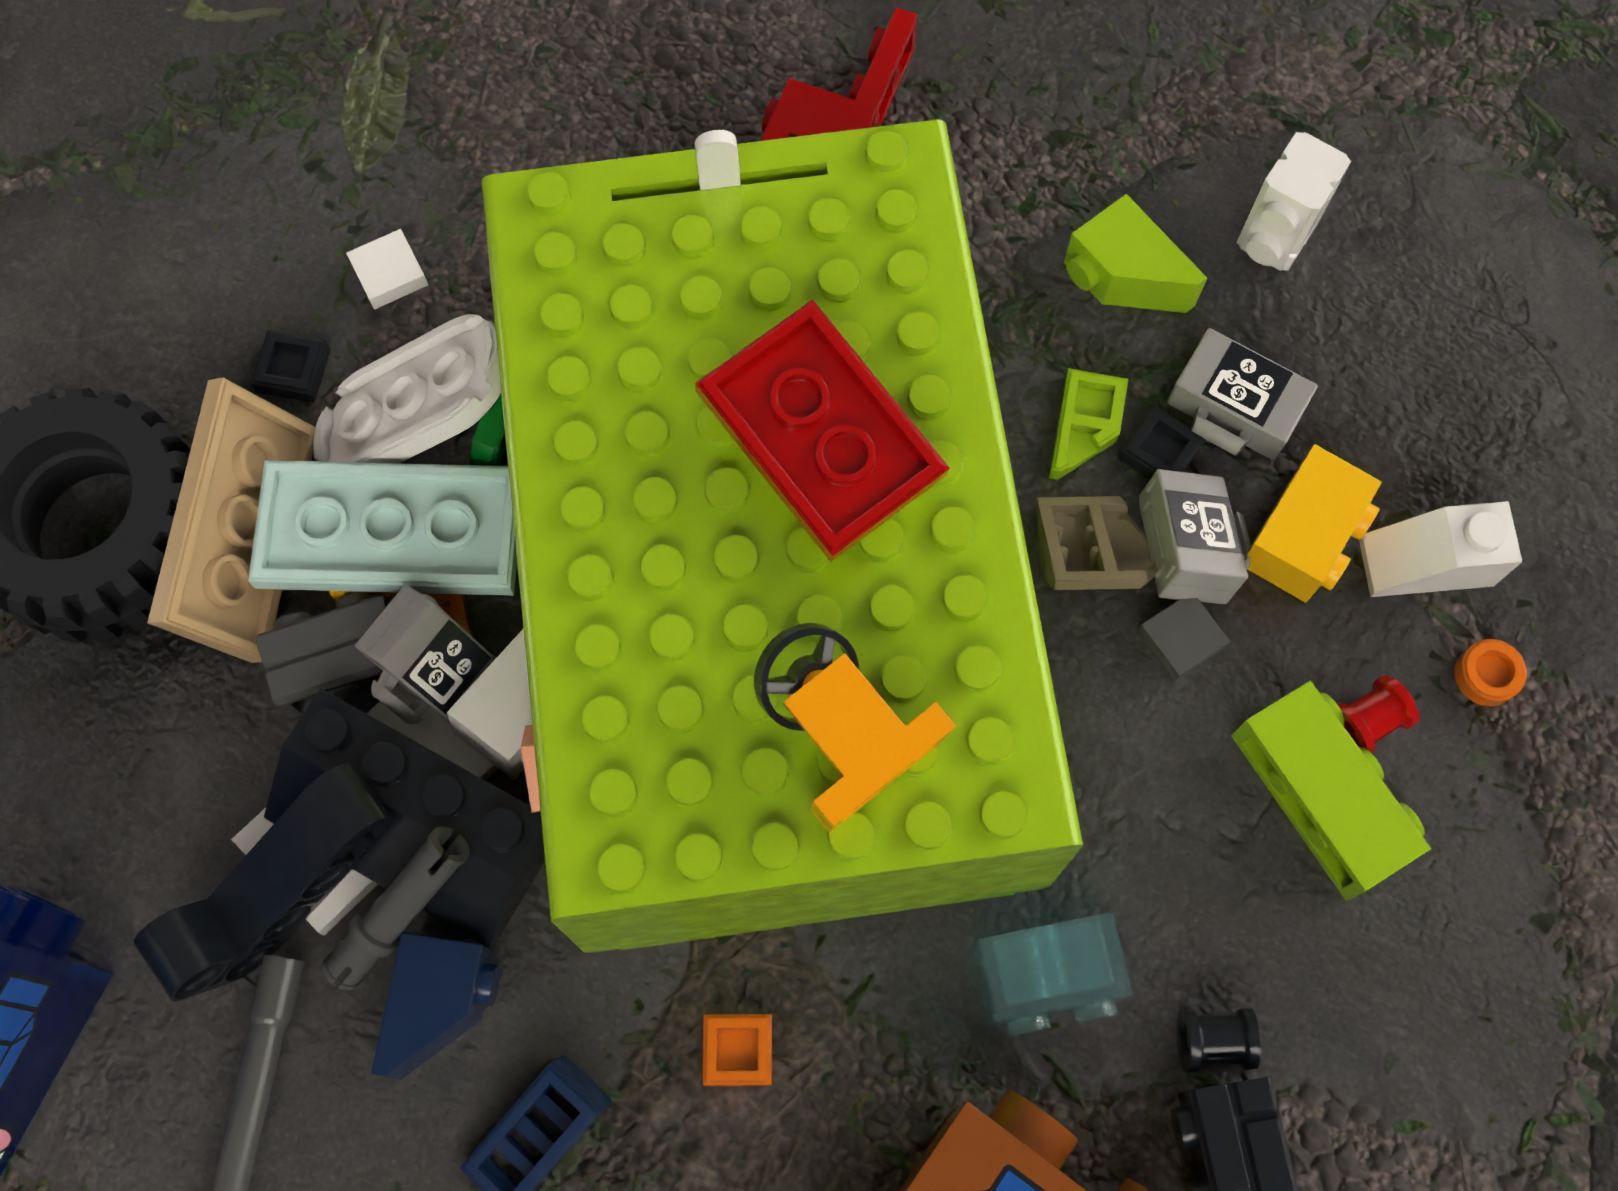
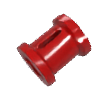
(1379, 712)

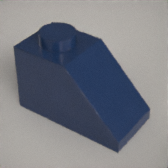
(432, 1000)

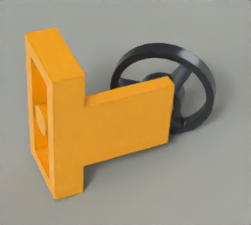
(845, 721)

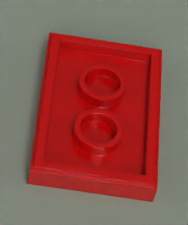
(821, 430)

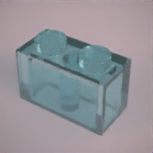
(1052, 972)

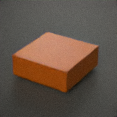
(737, 1050)

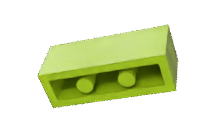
(1331, 790)

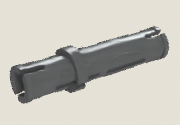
(379, 926)

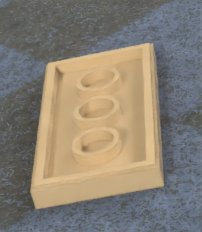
(210, 544)

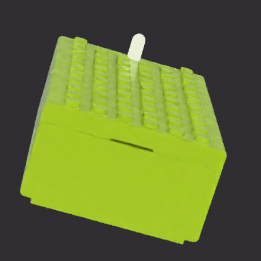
(672, 563)

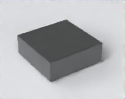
(1183, 636)

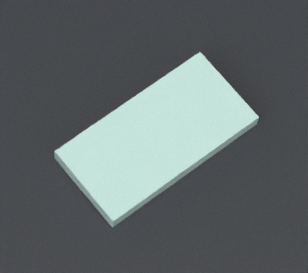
(384, 528)

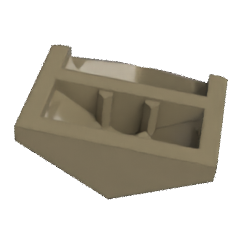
(1091, 544)

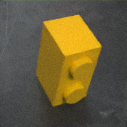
(1312, 524)

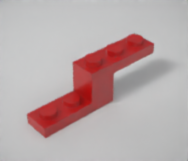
(813, 110)

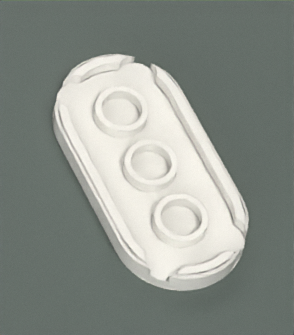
(413, 396)

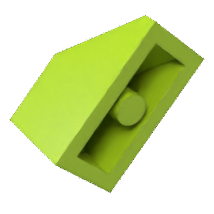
(1132, 262)

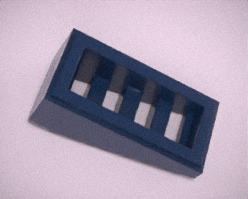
(572, 1085)

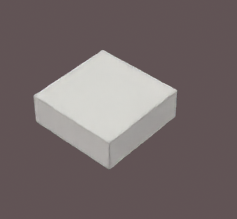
(387, 268)

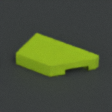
(1087, 419)

